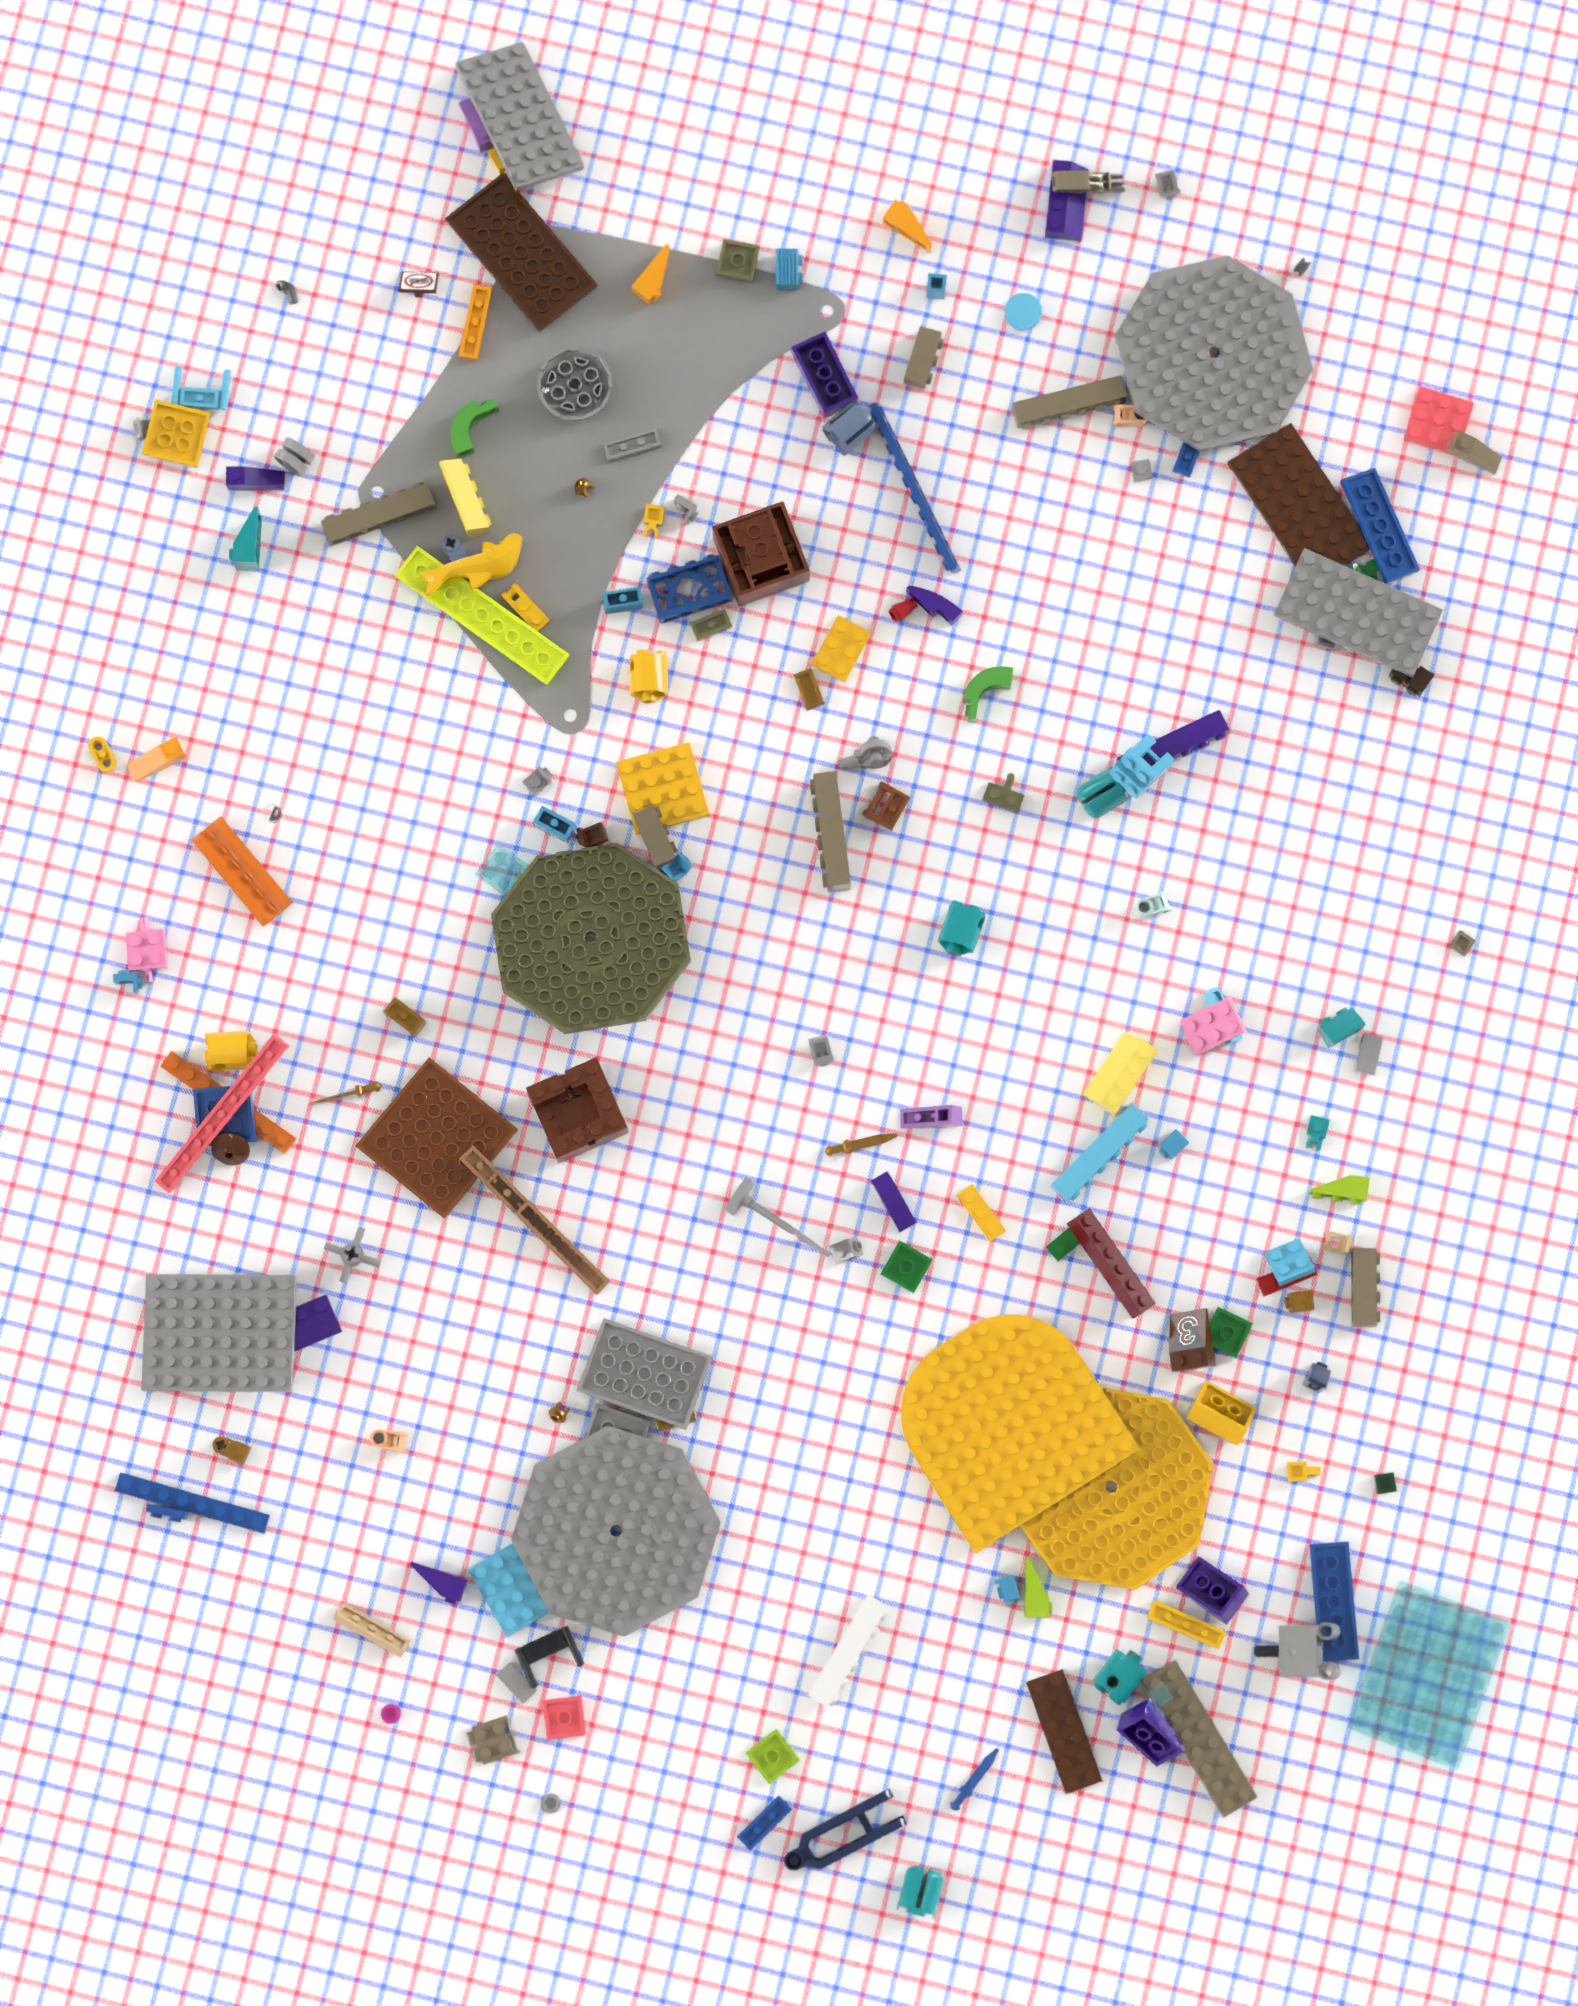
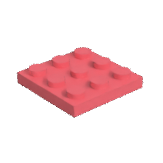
(1436, 418)

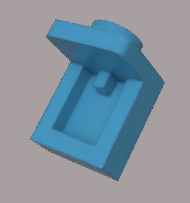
(677, 867)
(126, 977)

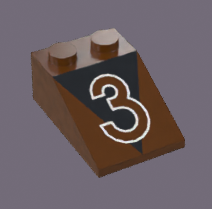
(1190, 1341)

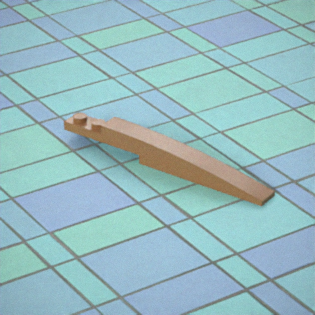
(534, 1219)

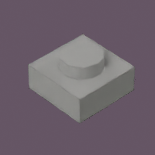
(1141, 470)

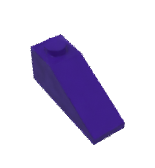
(254, 479)
(443, 1583)

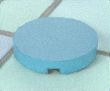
(1023, 311)

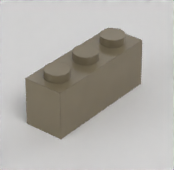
(923, 357)
(654, 834)

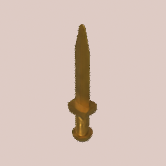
(360, 1090)
(848, 1146)

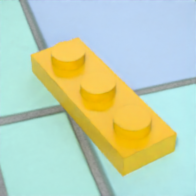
(981, 1213)

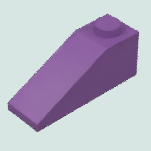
(475, 125)
(931, 1117)

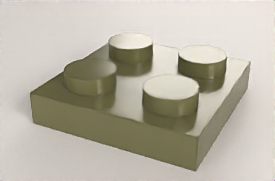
(738, 260)

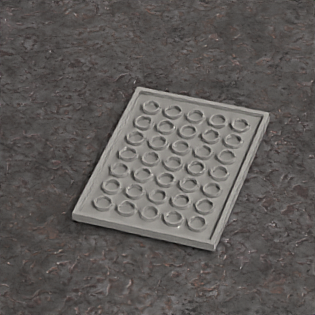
(219, 1333)

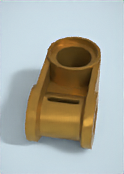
(234, 1451)

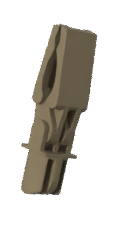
(1083, 181)

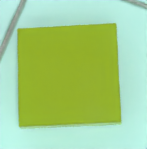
(772, 1756)

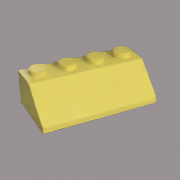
(464, 497)
(1120, 1073)

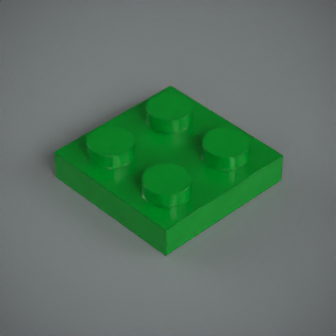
(906, 1267)
(1228, 1332)

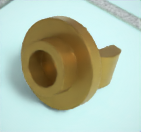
(581, 485)
(558, 1415)

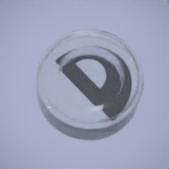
(273, 813)

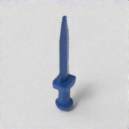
(966, 1790)

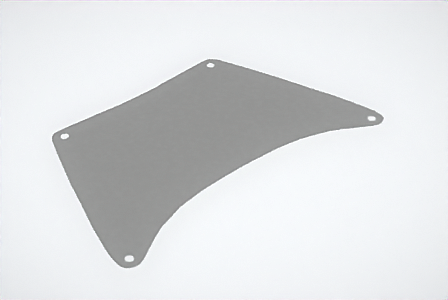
(668, 373)

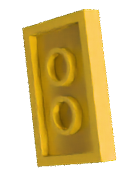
(841, 649)

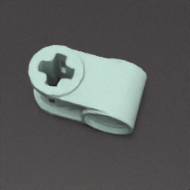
(1156, 905)

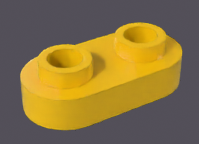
(102, 755)

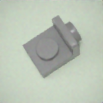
(685, 505)
(538, 780)

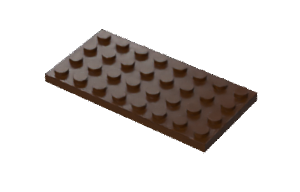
(521, 252)
(1298, 499)

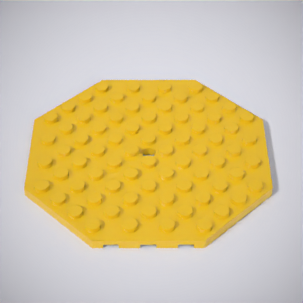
(1150, 1516)

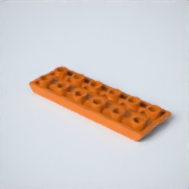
(242, 871)

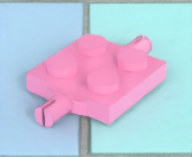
(146, 950)

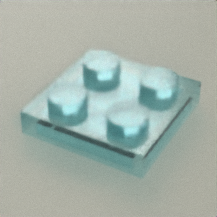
(501, 869)

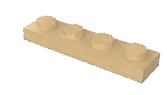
(371, 1629)

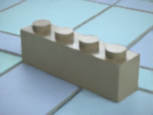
(1364, 1287)

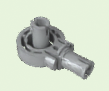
(868, 755)

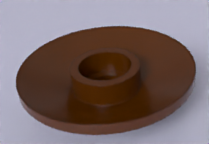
(232, 1143)

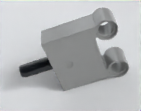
(1302, 1651)

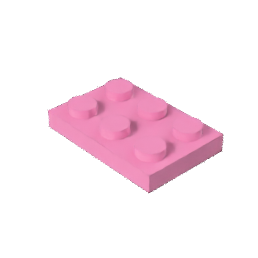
(1213, 1026)

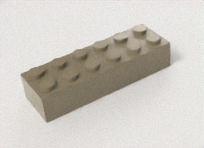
(831, 831)

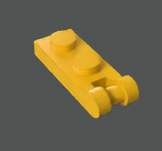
(525, 608)

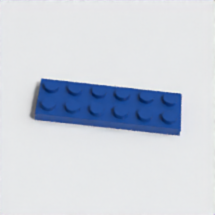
(1380, 525)
(1334, 1598)

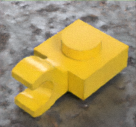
(1298, 1471)

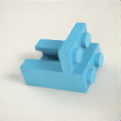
(1135, 772)

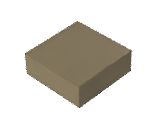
(1462, 943)

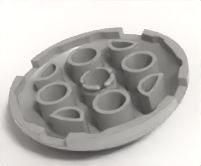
(573, 366)

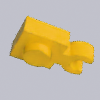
(653, 517)

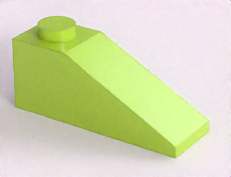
(1035, 1597)

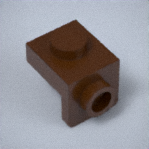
(592, 835)

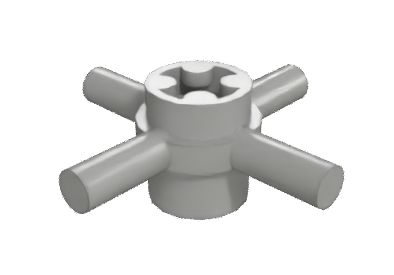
(343, 1252)

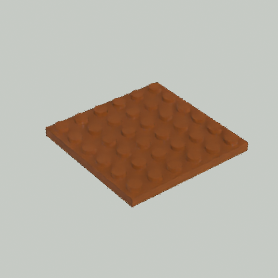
(429, 1131)

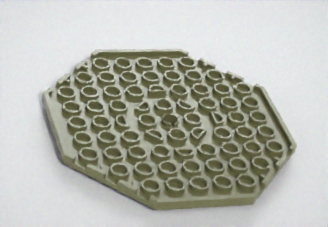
(601, 982)

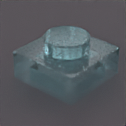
(1159, 1695)

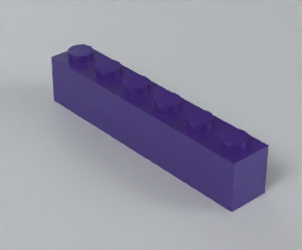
(1189, 737)

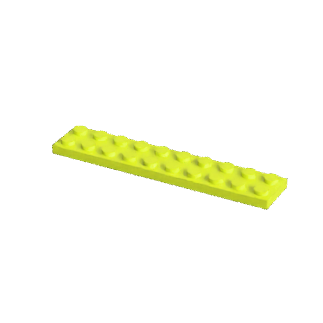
(486, 619)

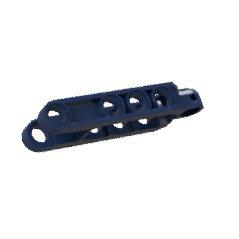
(802, 1854)

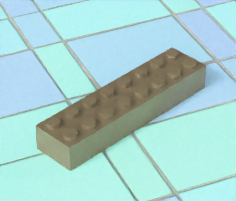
(1202, 1742)

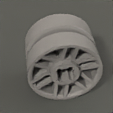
(294, 456)

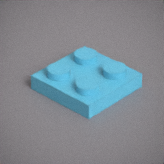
(1289, 1262)

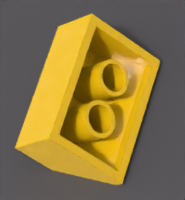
(1221, 1413)

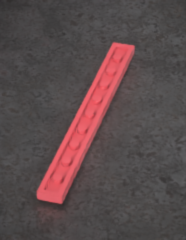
(222, 1113)

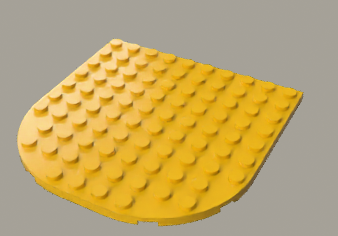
(1008, 1424)

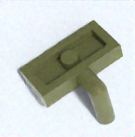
(1004, 796)

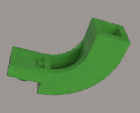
(464, 421)
(990, 678)

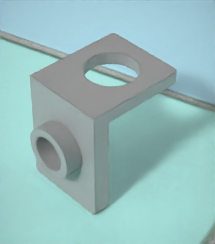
(140, 428)

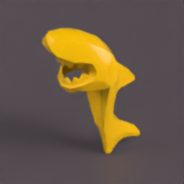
(491, 564)

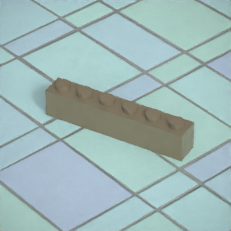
(1069, 402)
(378, 513)

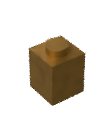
(1299, 1301)

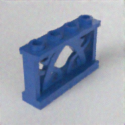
(713, 599)

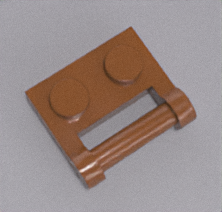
(892, 808)

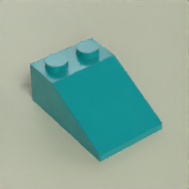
(246, 546)

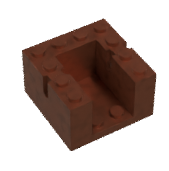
(769, 546)
(582, 1119)

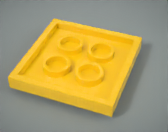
(176, 433)

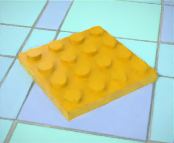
(666, 780)

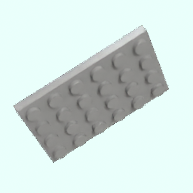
(644, 1373)

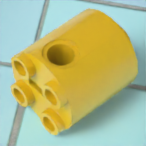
(649, 676)
(229, 1050)

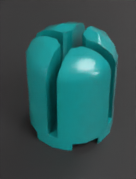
(1104, 802)
(911, 1888)

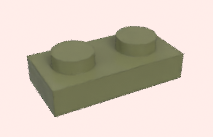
(711, 625)

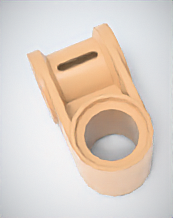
(1128, 417)
(390, 1440)

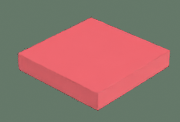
(564, 1717)

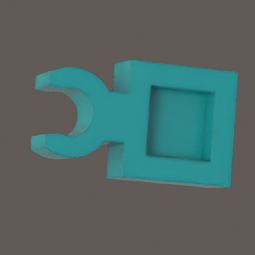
(1317, 1129)

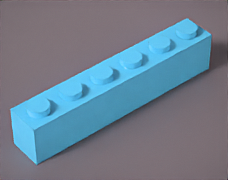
(1099, 1153)

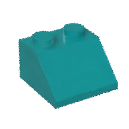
(1340, 1027)

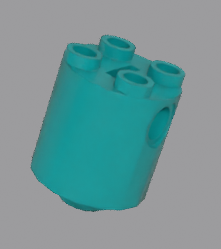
(961, 928)
(1124, 1670)

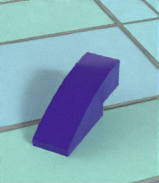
(935, 603)
(893, 1201)

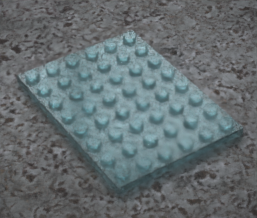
(1428, 1675)

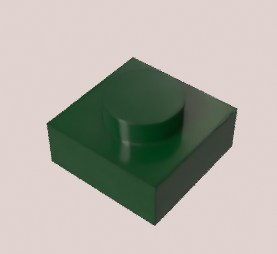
(1385, 1483)

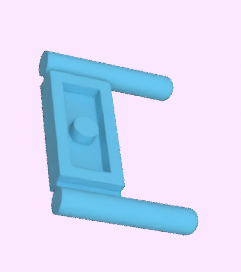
(200, 397)

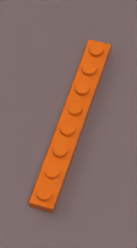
(196, 1080)

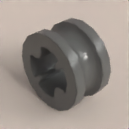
(1302, 266)

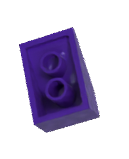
(1212, 1590)
(1150, 1732)

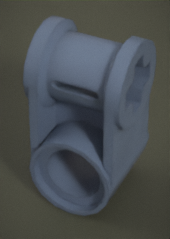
(455, 553)

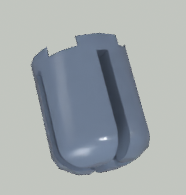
(849, 427)

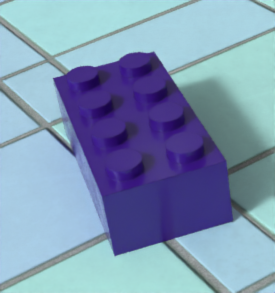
(824, 374)

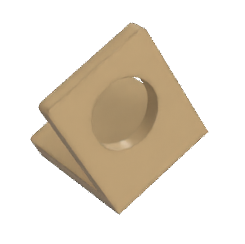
(1346, 1243)

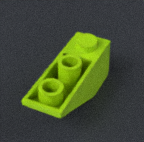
(1349, 1188)

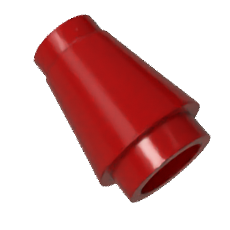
(901, 610)

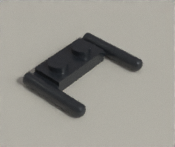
(545, 1647)

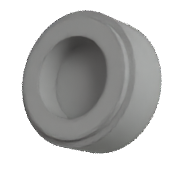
(550, 1803)

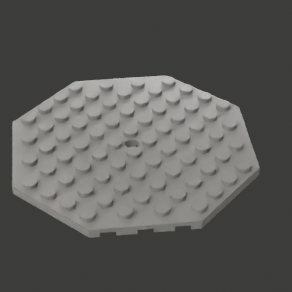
(1206, 397)
(568, 1538)

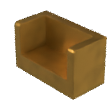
(405, 1017)

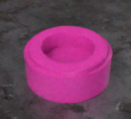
(390, 1713)

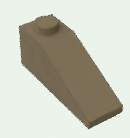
(1473, 451)

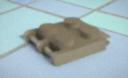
(492, 1740)

